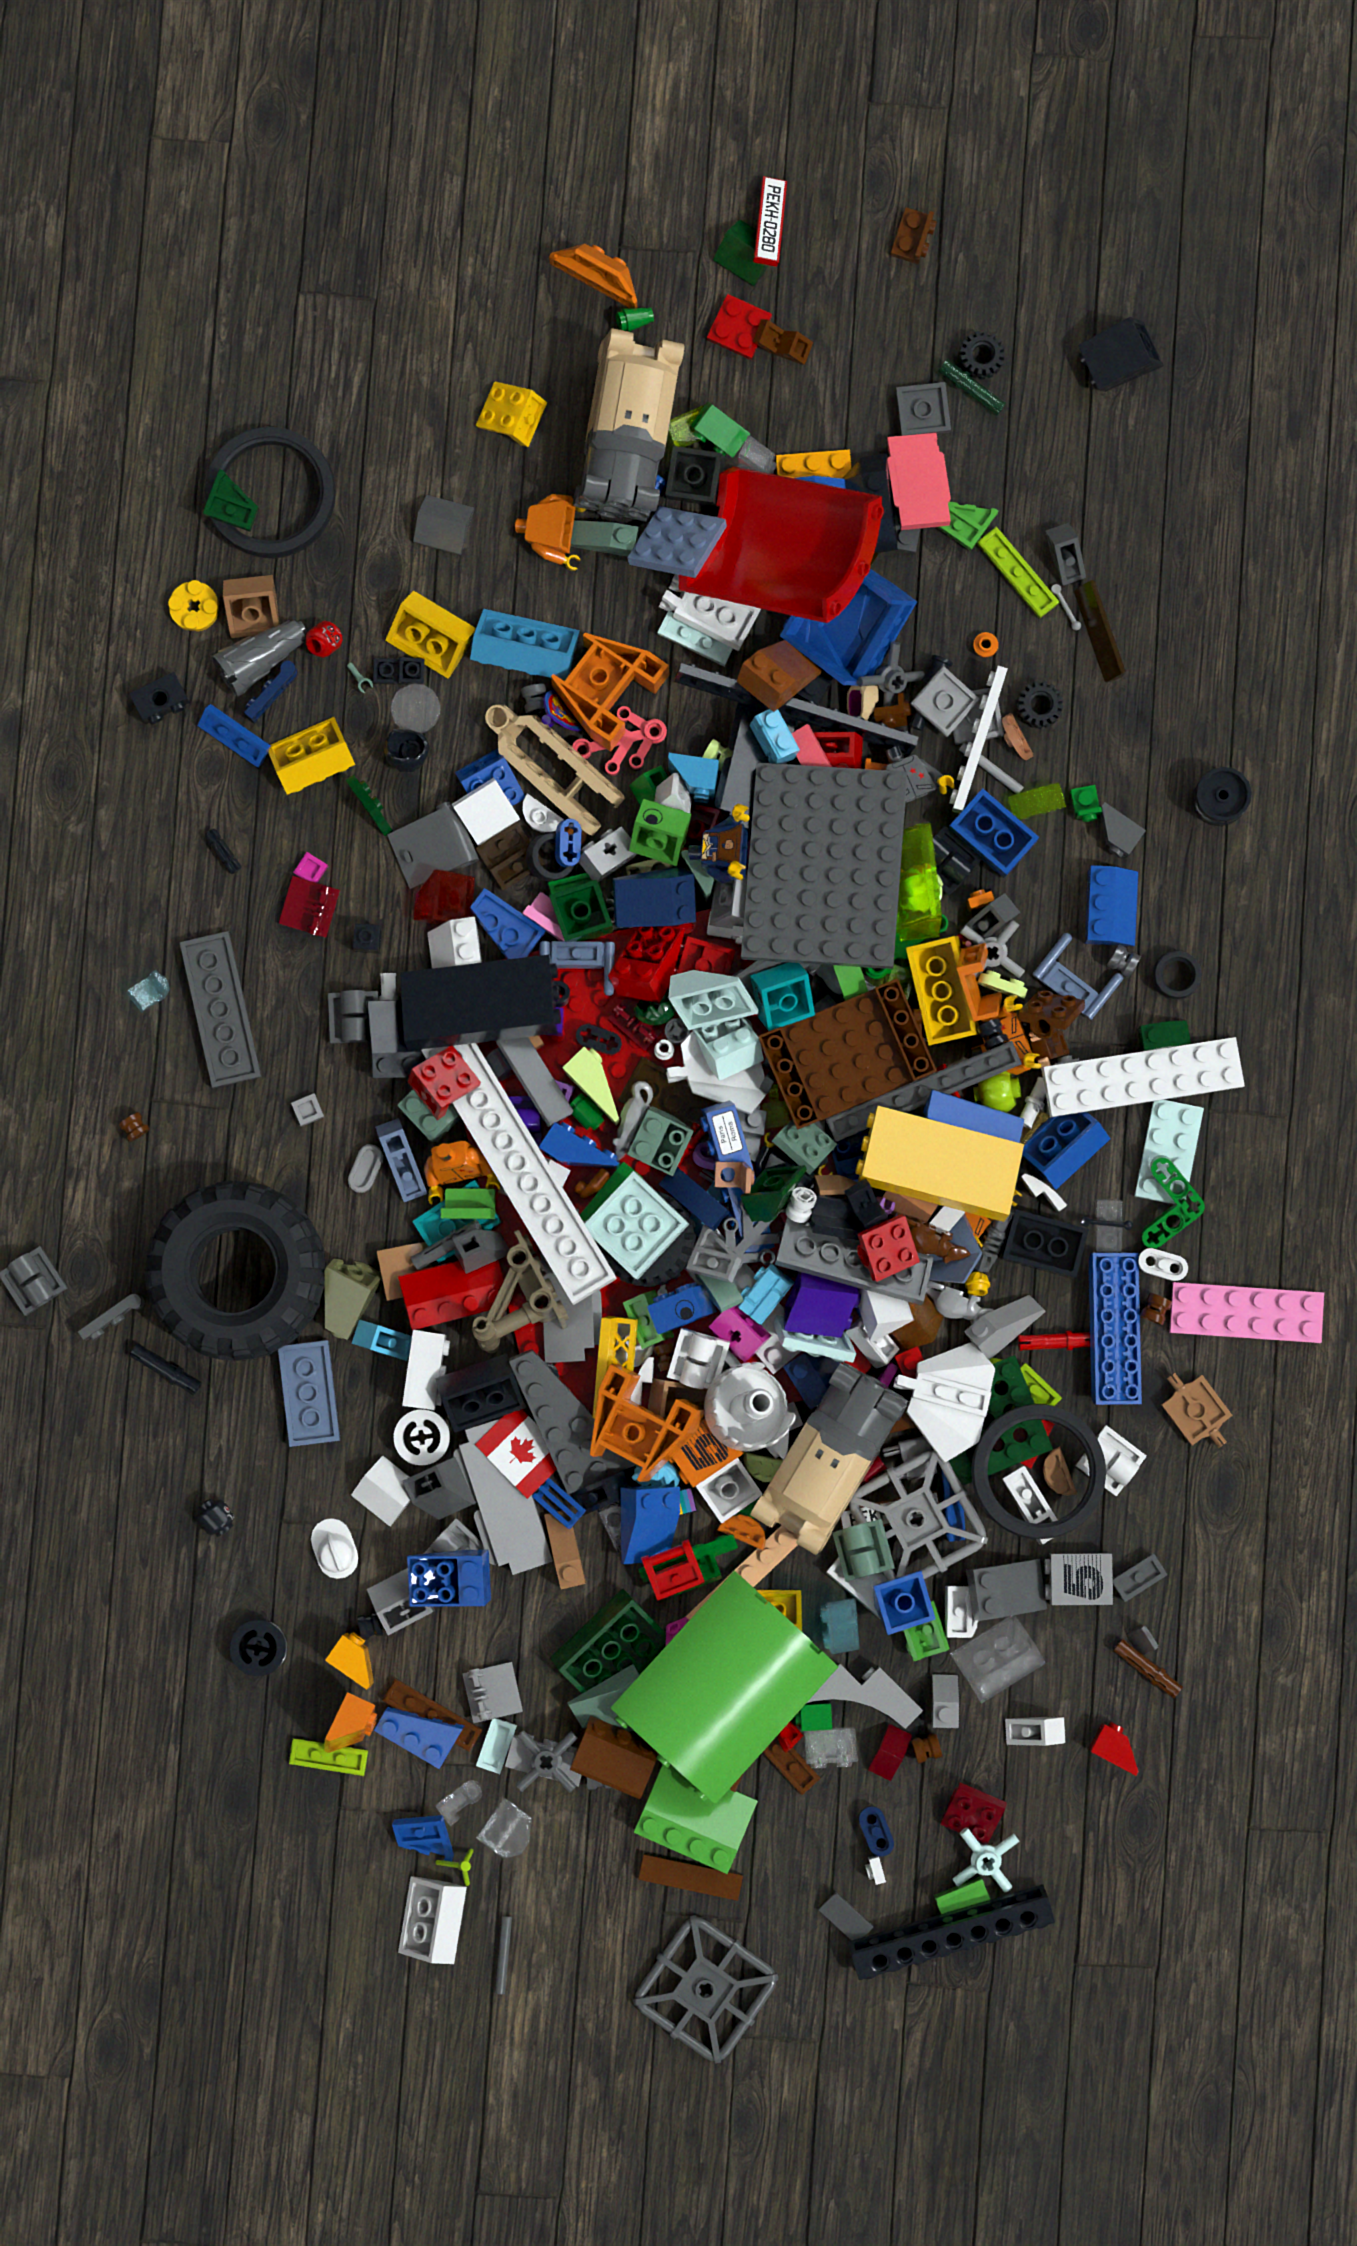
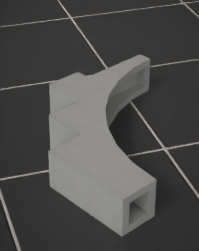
(875, 1691)

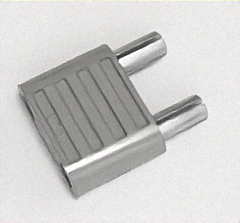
(909, 1449)

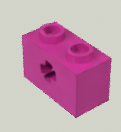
(752, 1335)

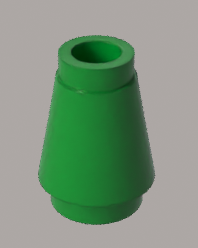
(633, 318)

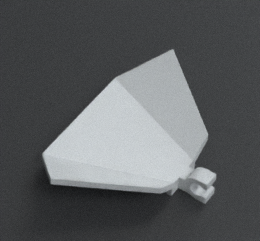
(739, 1088)
(950, 1398)

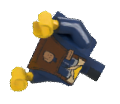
(724, 847)

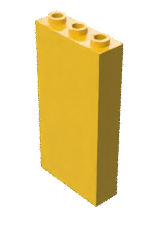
(940, 1163)

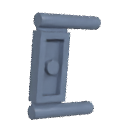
(582, 956)
(1066, 983)

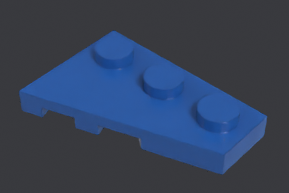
(506, 926)
(420, 1736)

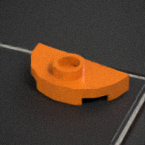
(744, 1529)

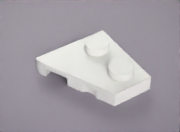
(958, 1612)

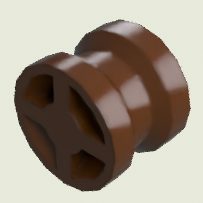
(134, 1127)

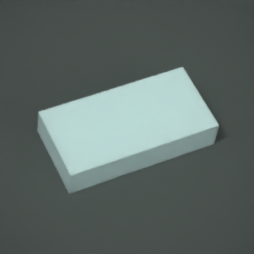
(496, 1745)

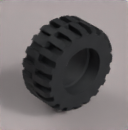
(670, 1262)

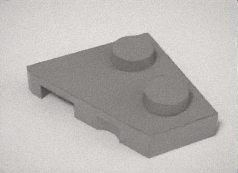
(713, 1257)

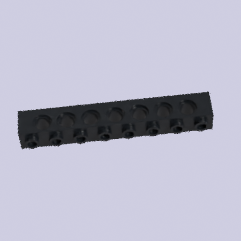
(959, 1922)

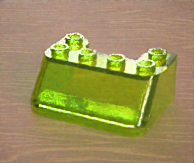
(919, 896)

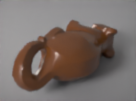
(931, 1242)

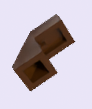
(783, 343)

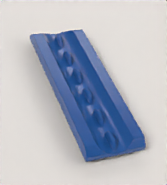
(1114, 1328)

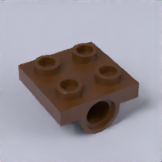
(1050, 1012)

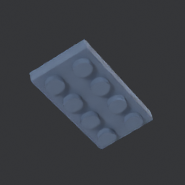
(309, 1393)

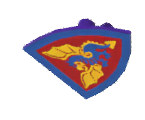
(558, 712)

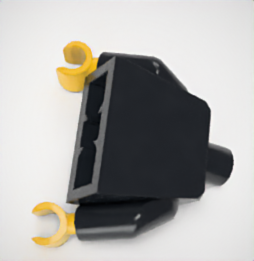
(776, 1158)

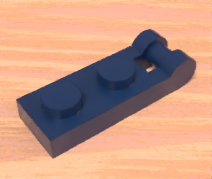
(271, 691)

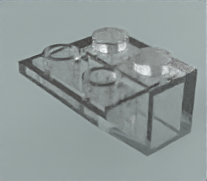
(830, 1747)

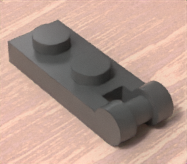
(112, 1316)

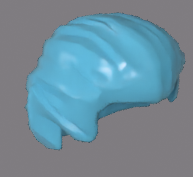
(665, 1476)

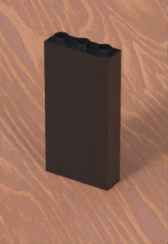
(479, 1002)

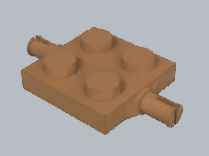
(1196, 1410)

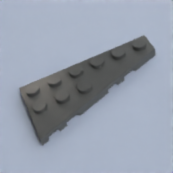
(564, 1425)

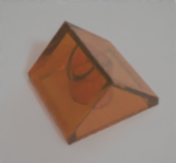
(922, 1328)

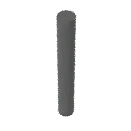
(503, 1955)

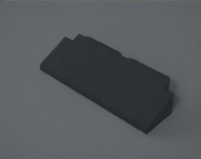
(739, 771)

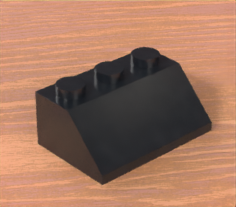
(480, 1393)

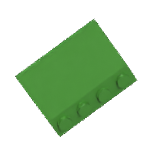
(695, 1827)

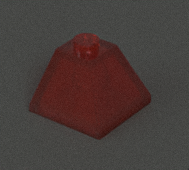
(444, 898)

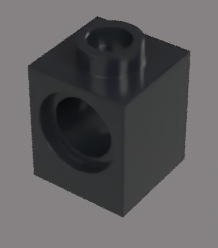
(367, 938)

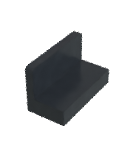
(834, 1218)

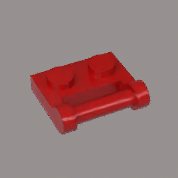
(676, 1577)

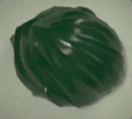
(655, 1013)

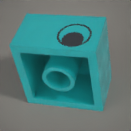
(782, 995)

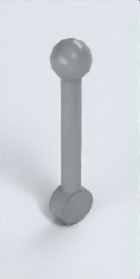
(1056, 590)

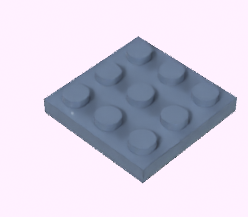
(677, 541)

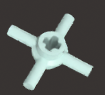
(989, 1868)

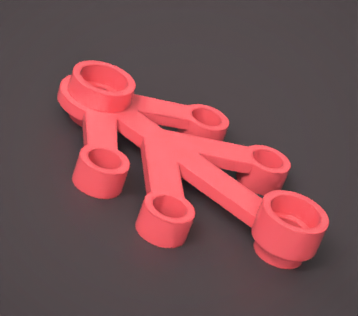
(627, 741)

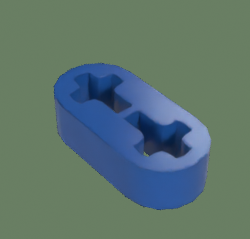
(573, 846)

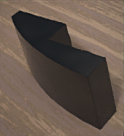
(398, 671)

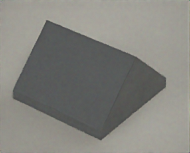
(443, 524)

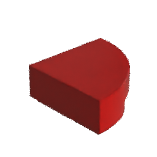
(789, 1736)

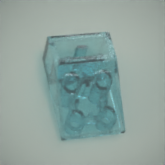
(841, 1625)

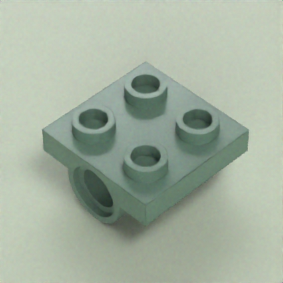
(806, 1145)
(863, 1550)

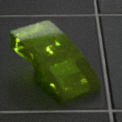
(1037, 801)

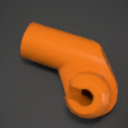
(594, 1186)

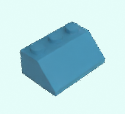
(698, 775)

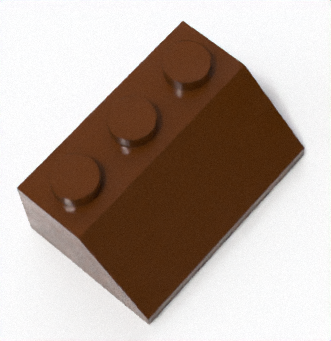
(613, 1757)

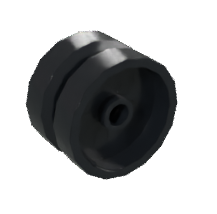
(1216, 810)

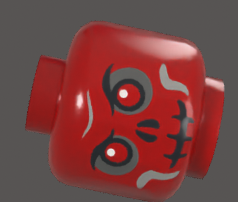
(323, 639)

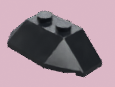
(872, 477)

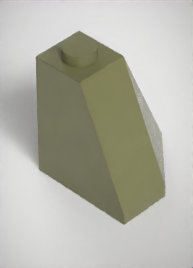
(348, 1295)

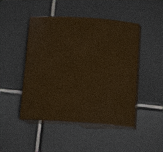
(506, 855)

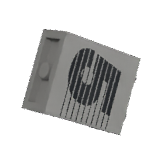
(1079, 1579)

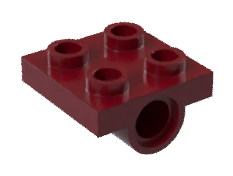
(974, 1811)

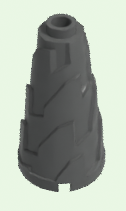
(254, 656)

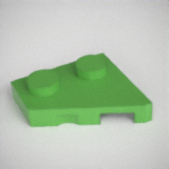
(968, 523)

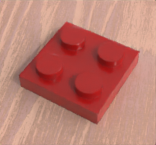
(737, 326)

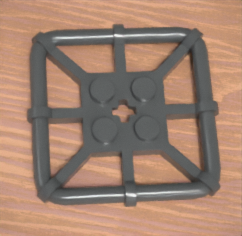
(703, 1972)

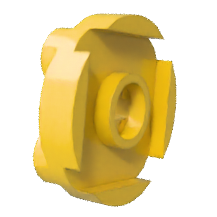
(194, 592)

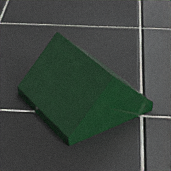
(737, 253)

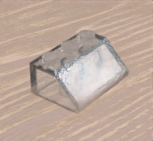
(997, 1658)

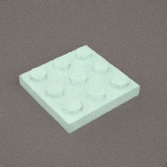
(635, 1225)

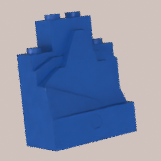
(857, 637)

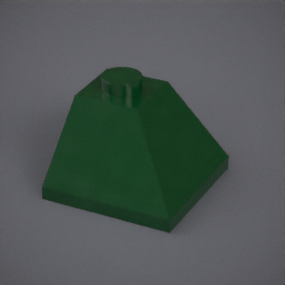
(581, 912)
(771, 1192)

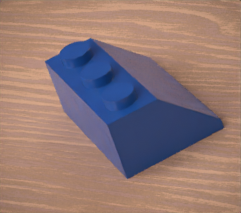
(1111, 906)
(1064, 1146)

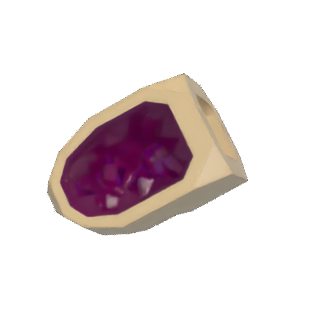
(862, 700)

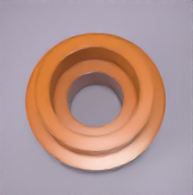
(985, 652)

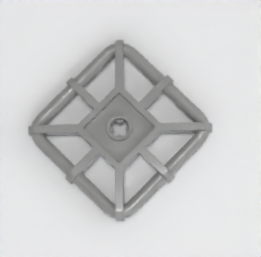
(922, 1503)

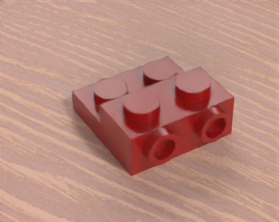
(704, 957)

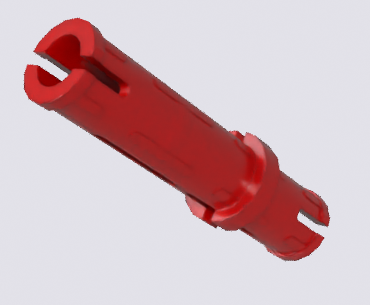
(1054, 1341)

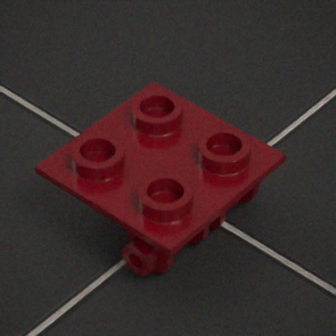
(309, 906)
(639, 1032)

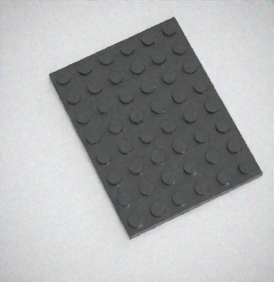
(824, 865)

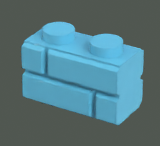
(774, 737)
(765, 1293)

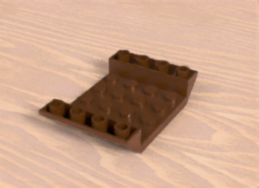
(847, 1054)

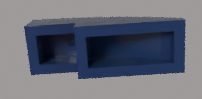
(695, 1198)

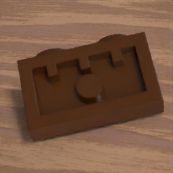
(912, 235)

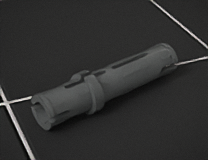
(442, 1246)

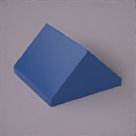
(903, 1602)

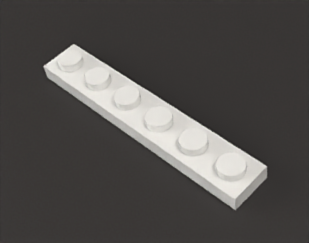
(974, 749)

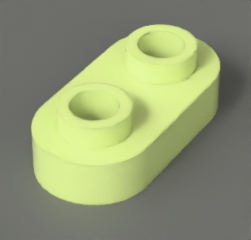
(993, 981)

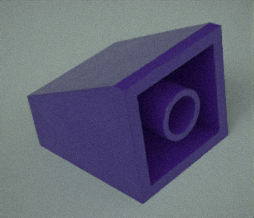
(820, 1306)

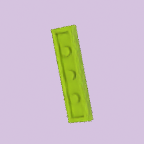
(1018, 572)

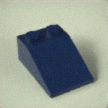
(655, 898)

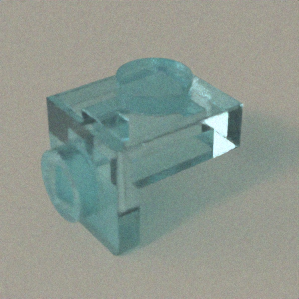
(149, 991)

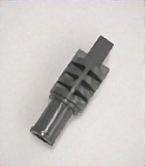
(992, 1243)

